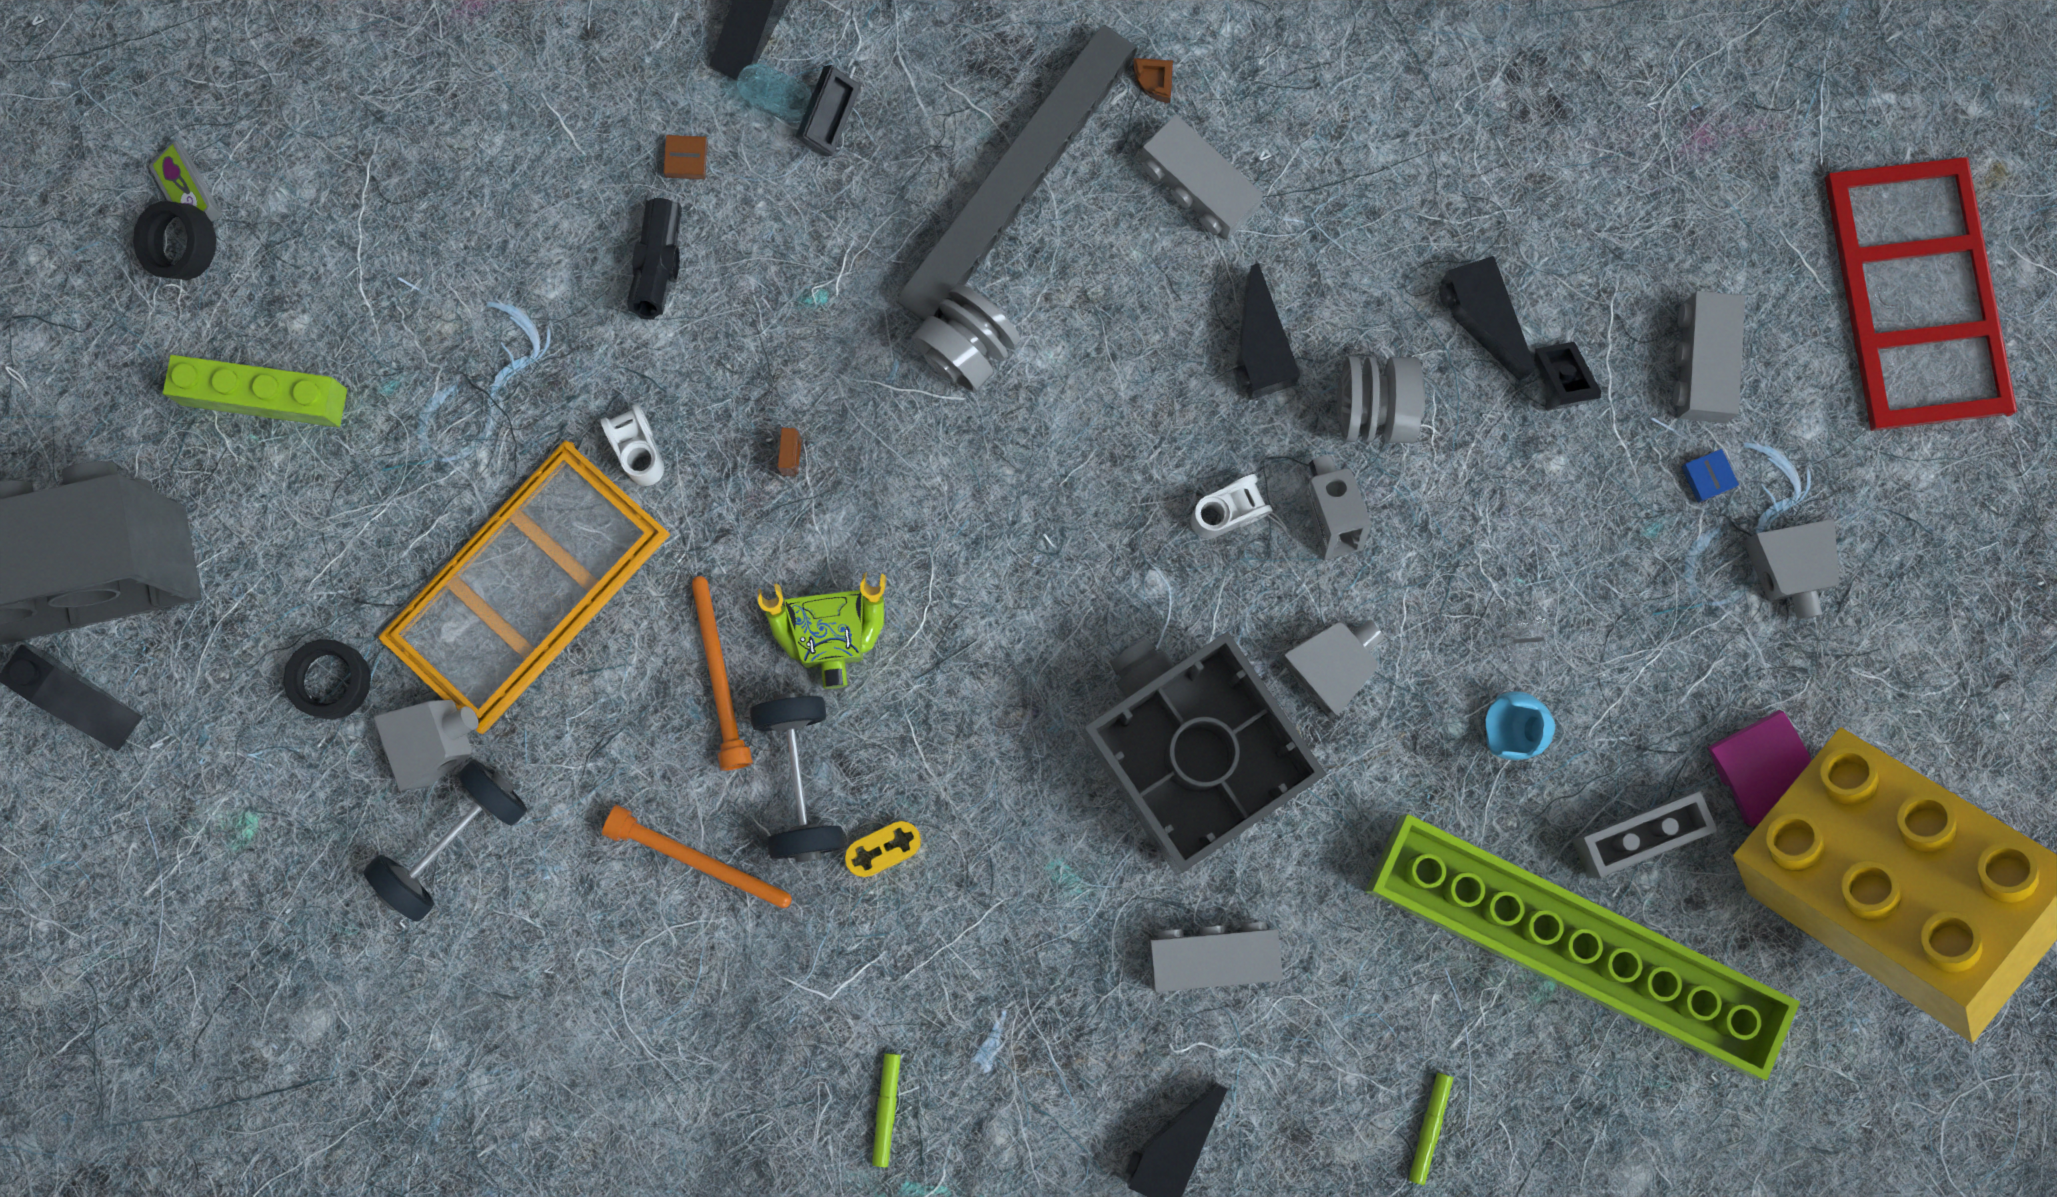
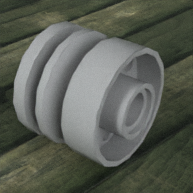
(972, 331)
(1385, 399)

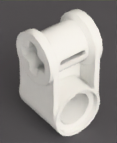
(632, 439)
(1236, 504)

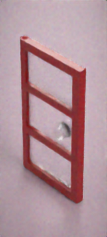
(1920, 294)

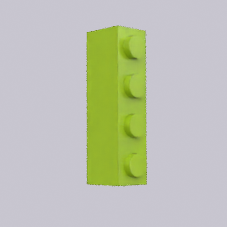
(255, 391)

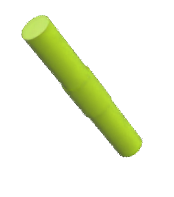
(886, 1110)
(1430, 1129)

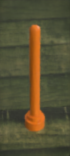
(733, 750)
(624, 826)

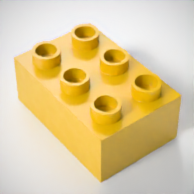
(1906, 882)

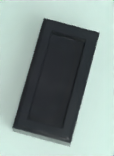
(828, 110)

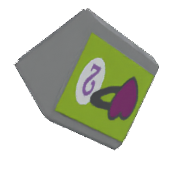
(182, 181)

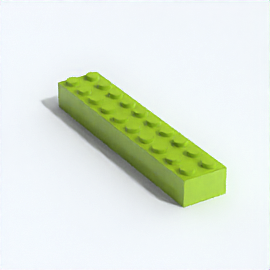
(1583, 947)

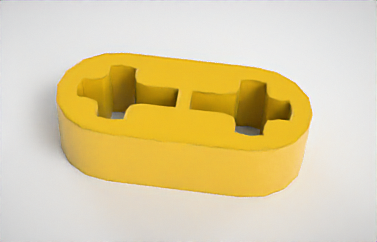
(887, 858)

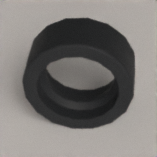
(149, 240)
(295, 676)

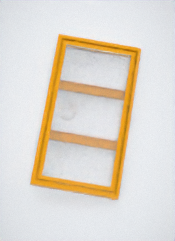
(524, 585)

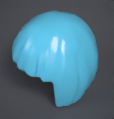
(1518, 726)

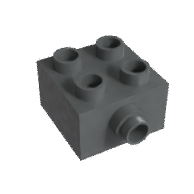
(1198, 748)

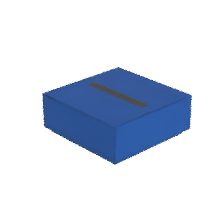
(1710, 475)

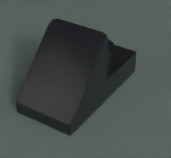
(1566, 376)

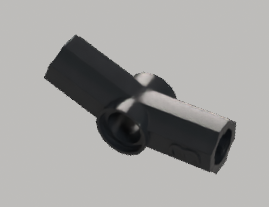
(655, 258)

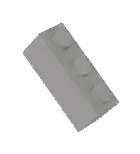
(1200, 178)
(1710, 357)
(1644, 835)
(1215, 957)

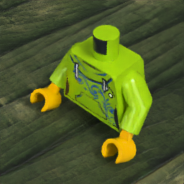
(827, 627)

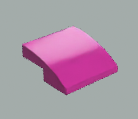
(1760, 764)

